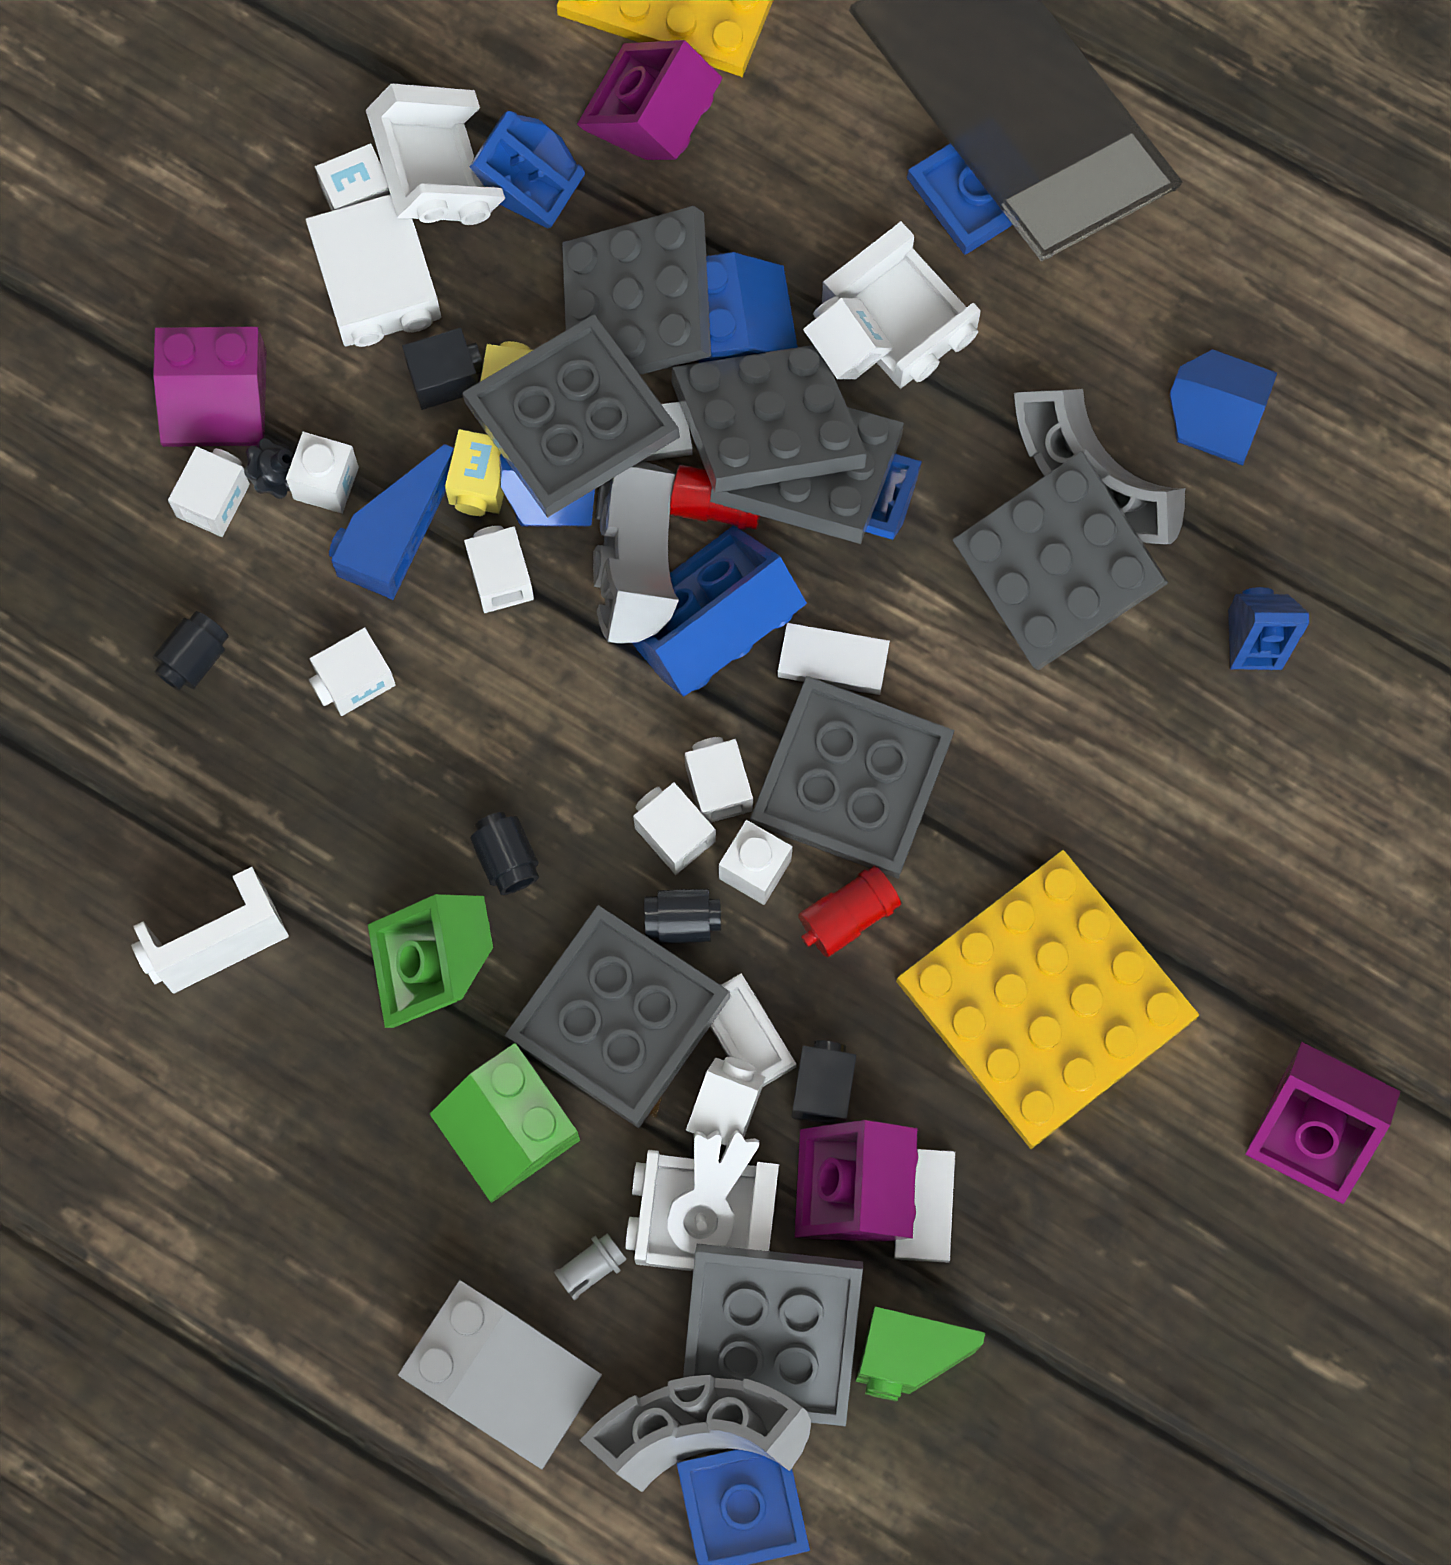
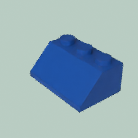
(726, 603)

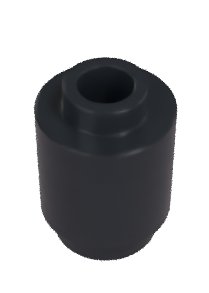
(190, 651)
(505, 853)
(682, 916)

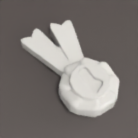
(702, 1211)

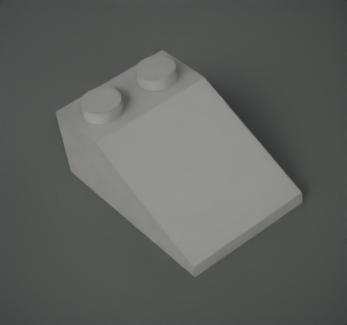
(500, 1374)

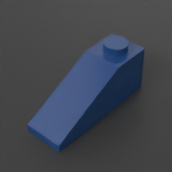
(390, 528)
(1264, 629)

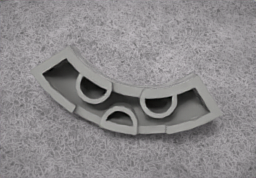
(1058, 428)
(634, 557)
(697, 1417)

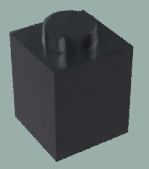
(442, 367)
(824, 1083)

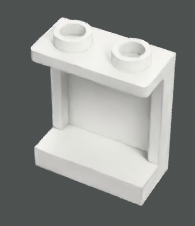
(429, 154)
(373, 271)
(907, 303)
(216, 943)
(669, 1176)

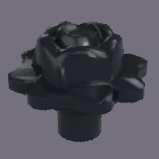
(269, 467)

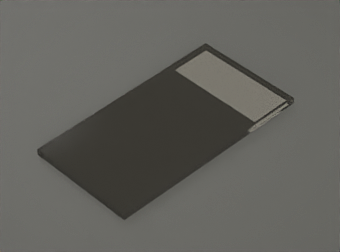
(1022, 113)

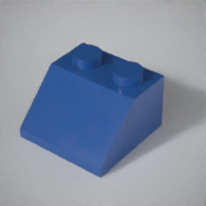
(747, 307)

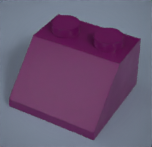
(652, 99)
(210, 386)
(1323, 1123)
(856, 1182)

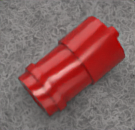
(692, 500)
(849, 911)

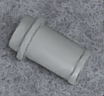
(590, 1266)

